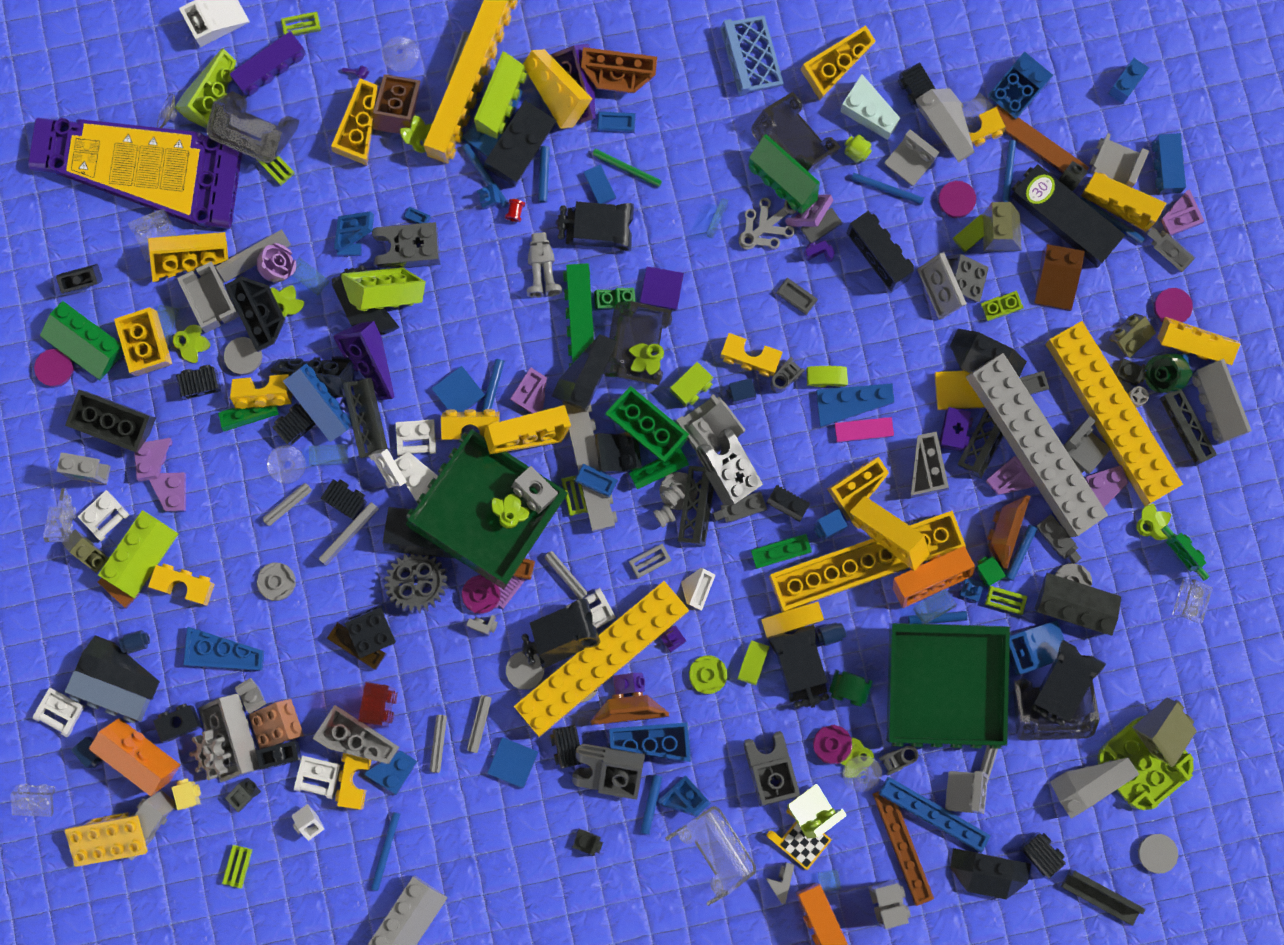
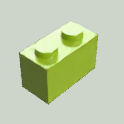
(691, 385)

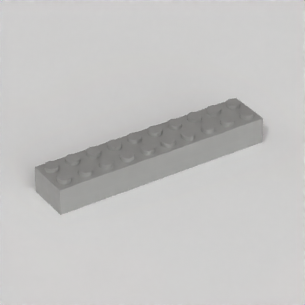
(1036, 445)

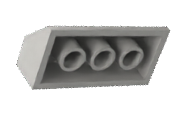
(1221, 402)
(228, 720)
(410, 915)

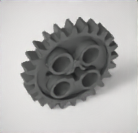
(414, 566)

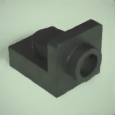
(1072, 175)
(1131, 372)
(242, 794)
(587, 842)

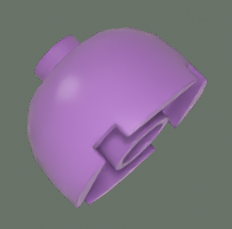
(276, 263)

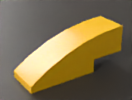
(792, 619)

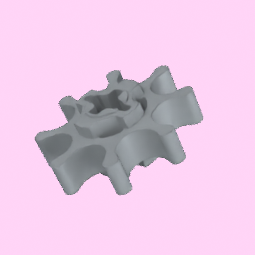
(209, 754)

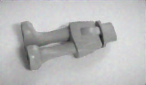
(542, 255)

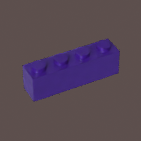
(268, 63)

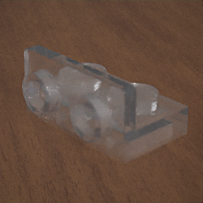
(1192, 600)
(32, 800)

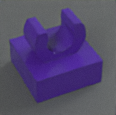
(673, 638)

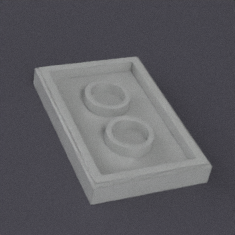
(941, 286)

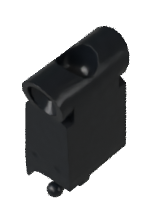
(597, 225)
(381, 317)
(561, 634)
(801, 666)
(1066, 684)

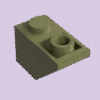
(85, 551)

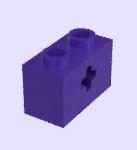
(952, 418)

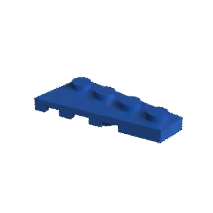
(483, 142)
(848, 402)
(214, 651)

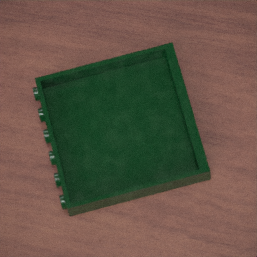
(460, 516)
(948, 685)

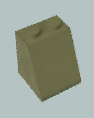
(1001, 227)
(1166, 731)

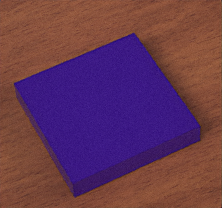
(662, 288)

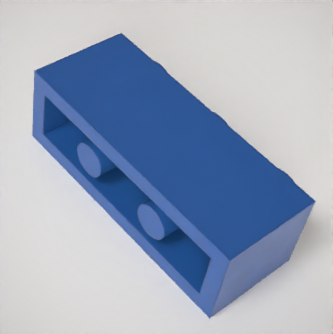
(1169, 163)

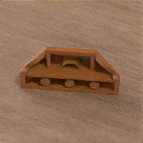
(618, 70)
(1006, 530)
(629, 709)

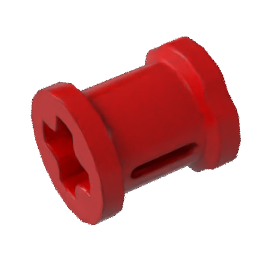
(514, 210)

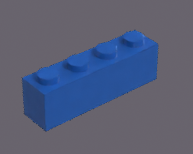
(318, 402)

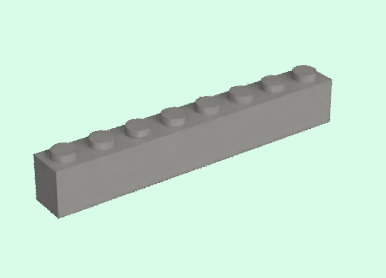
(585, 453)

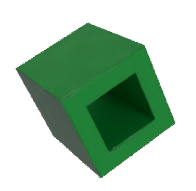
(989, 571)

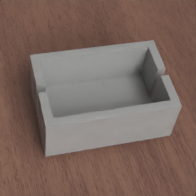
(208, 297)
(891, 909)

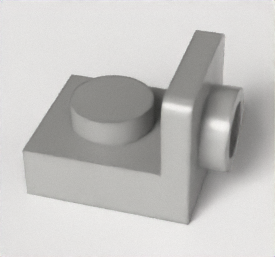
(479, 625)
(250, 695)

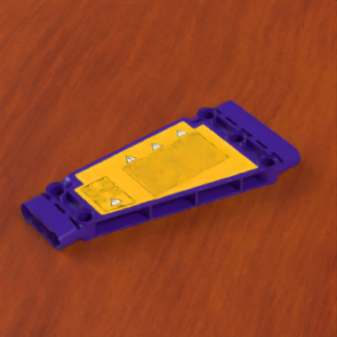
(143, 166)

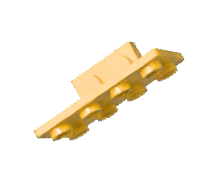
(106, 839)

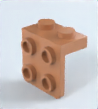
(276, 724)

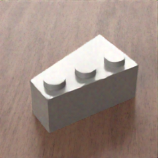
(929, 469)
(153, 814)

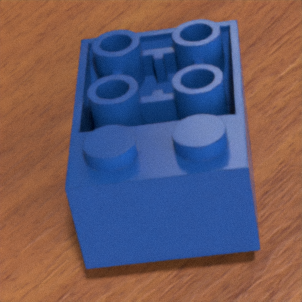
(1020, 85)
(1035, 647)

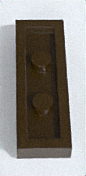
(341, 637)

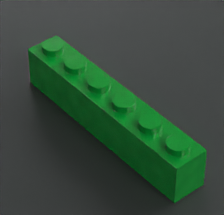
(579, 309)

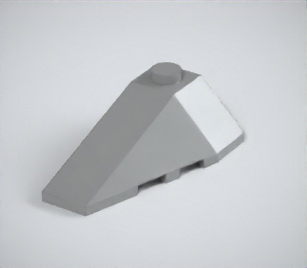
(947, 119)
(347, 735)
(1087, 786)

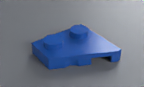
(352, 228)
(394, 774)
(685, 798)

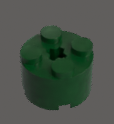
(1167, 373)
(850, 687)

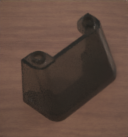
(247, 133)
(793, 134)
(633, 325)
(1033, 727)

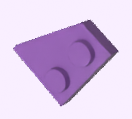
(1182, 215)
(531, 392)
(151, 458)

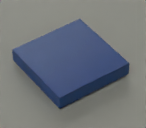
(458, 391)
(512, 762)

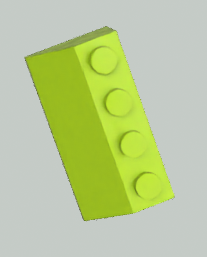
(500, 95)
(383, 288)
(138, 554)

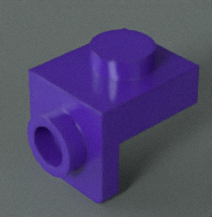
(814, 250)
(629, 683)

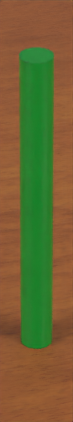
(626, 167)

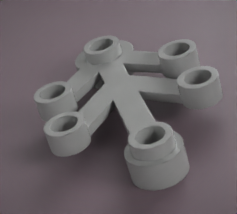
(765, 226)

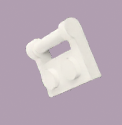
(416, 431)
(387, 468)
(99, 511)
(602, 613)
(62, 706)
(317, 770)

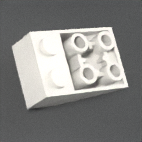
(213, 18)

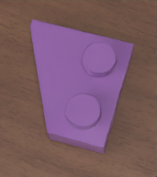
(813, 214)
(1010, 478)
(1107, 483)
(171, 491)

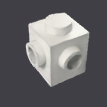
(307, 822)

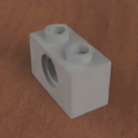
(532, 479)

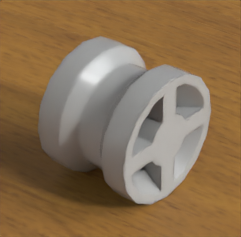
(1140, 394)
(673, 494)
(664, 515)

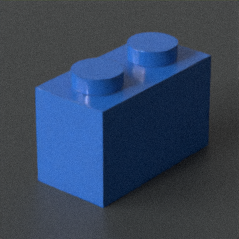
(1128, 80)
(830, 525)

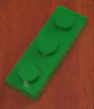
(239, 417)
(658, 470)
(781, 551)

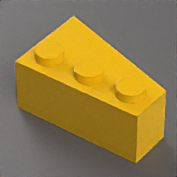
(858, 484)

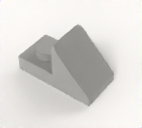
(781, 888)

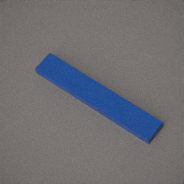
(934, 814)

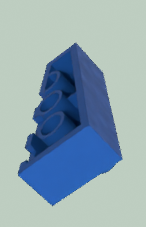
(659, 740)

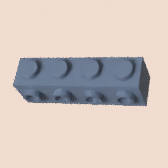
(107, 696)

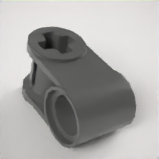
(788, 373)
(898, 760)

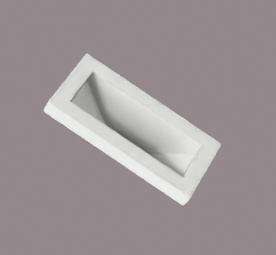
(697, 587)

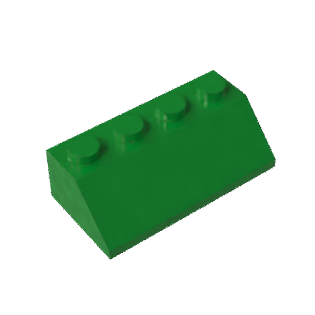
(784, 175)
(81, 340)
(648, 424)

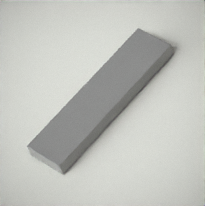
(248, 257)
(348, 533)

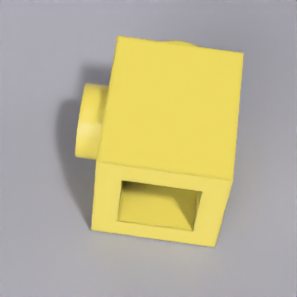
(186, 794)

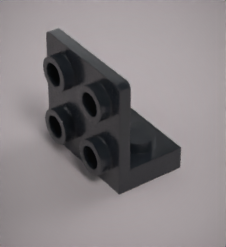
(617, 452)
(370, 631)

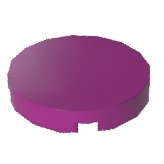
(957, 199)
(1173, 304)
(53, 368)
(480, 595)
(832, 744)

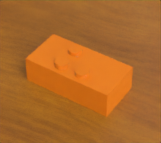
(933, 576)
(134, 756)
(820, 916)

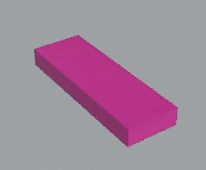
(864, 429)

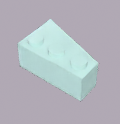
(870, 109)

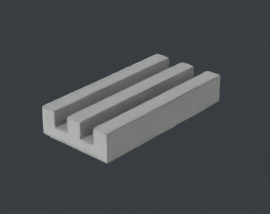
(656, 566)

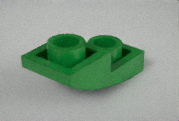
(609, 298)

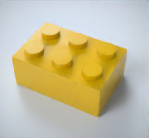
(143, 341)

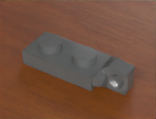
(1171, 249)
(745, 507)
(1058, 538)

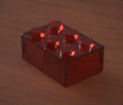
(377, 704)

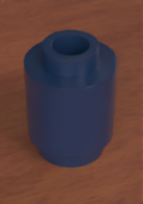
(830, 634)
(134, 642)

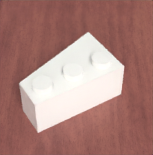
(415, 474)

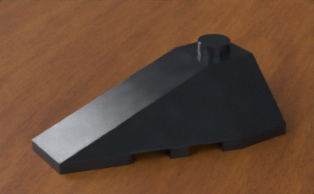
(329, 372)
(584, 375)
(108, 663)

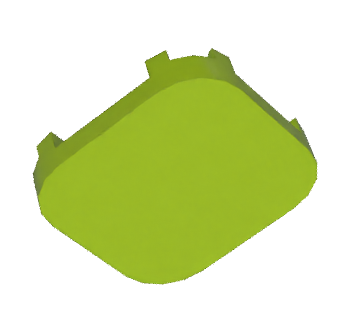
(1155, 777)

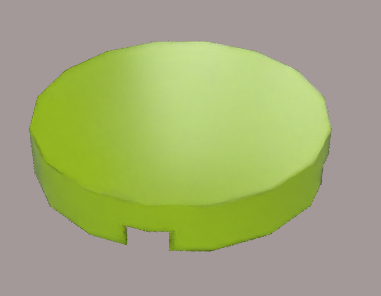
(708, 674)

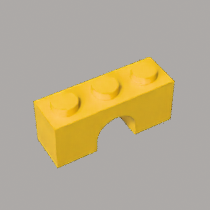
(991, 127)
(765, 363)
(246, 395)
(454, 421)
(198, 589)
(349, 794)

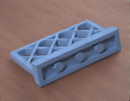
(736, 55)

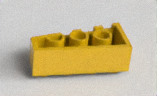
(832, 64)
(557, 88)
(356, 127)
(1123, 201)
(185, 253)
(1197, 341)
(528, 430)
(890, 532)

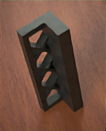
(368, 416)
(1184, 429)
(986, 452)
(703, 511)
(1102, 897)

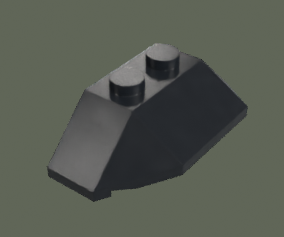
(257, 311)
(975, 349)
(988, 873)

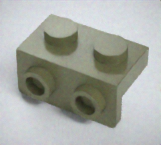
(1133, 334)

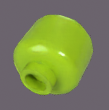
(857, 148)

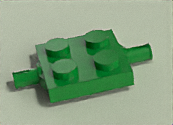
(1183, 548)

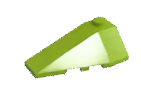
(207, 88)

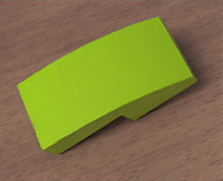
(1002, 306)
(827, 375)
(753, 662)

